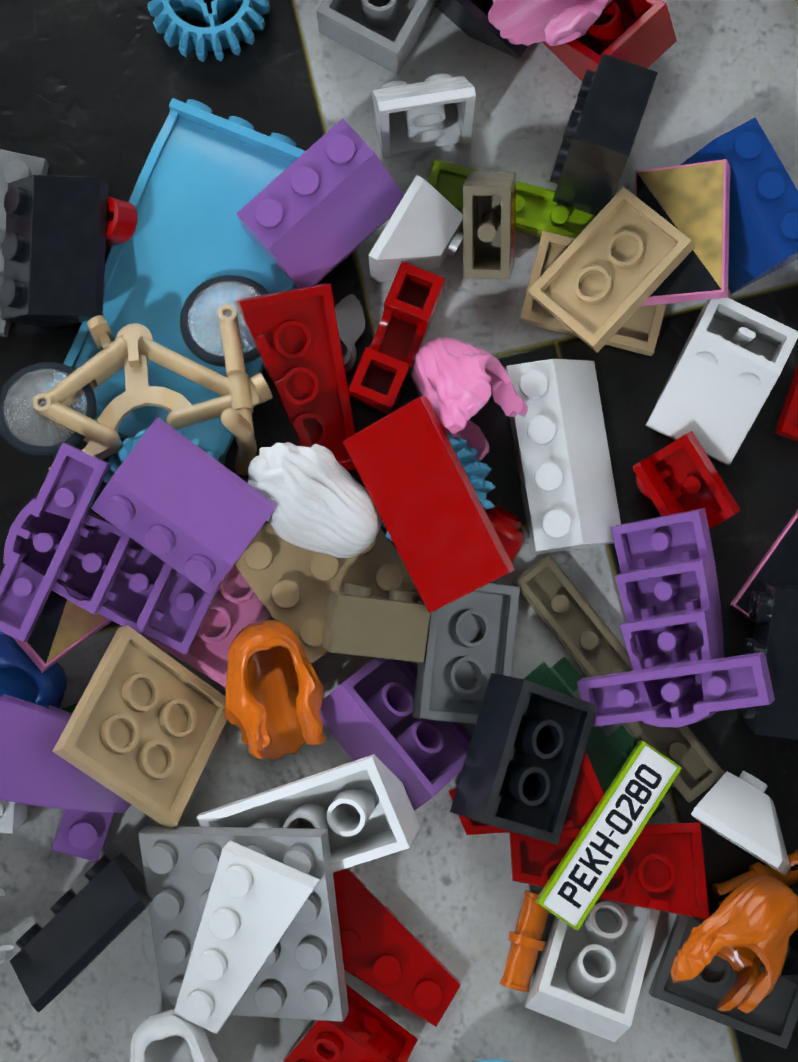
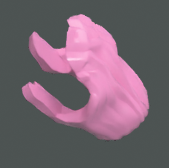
(544, 20)
(460, 383)

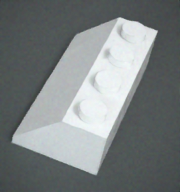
(563, 456)
(356, 802)

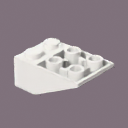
(723, 377)

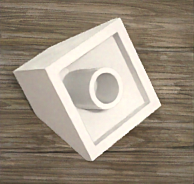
(418, 233)
(745, 817)

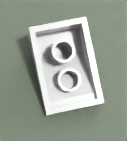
(424, 114)
(595, 972)

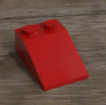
(625, 30)

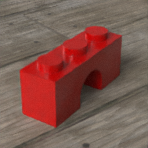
(399, 337)

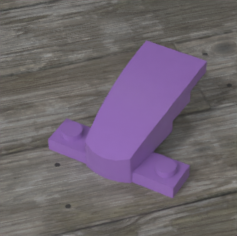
(91, 563)
(673, 632)
(42, 778)

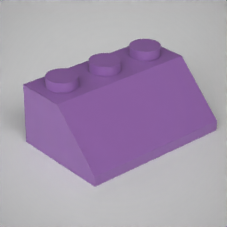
(322, 206)
(183, 506)
(374, 716)

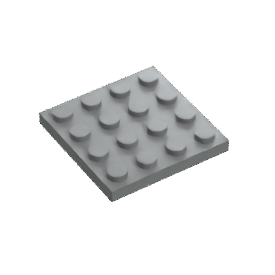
(306, 967)

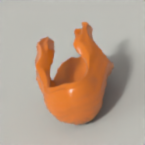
(273, 691)
(744, 930)

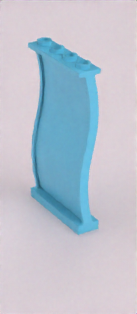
(183, 236)

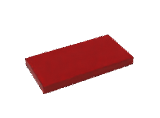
(428, 504)

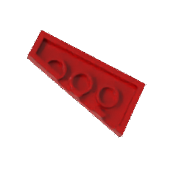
(658, 873)

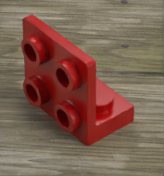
(361, 1037)

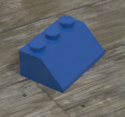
(761, 204)

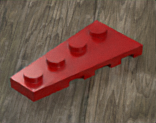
(305, 363)
(388, 954)

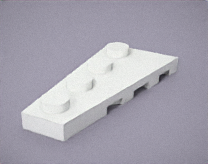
(241, 924)

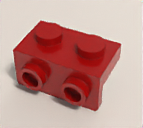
(685, 480)

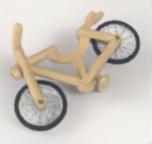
(58, 405)

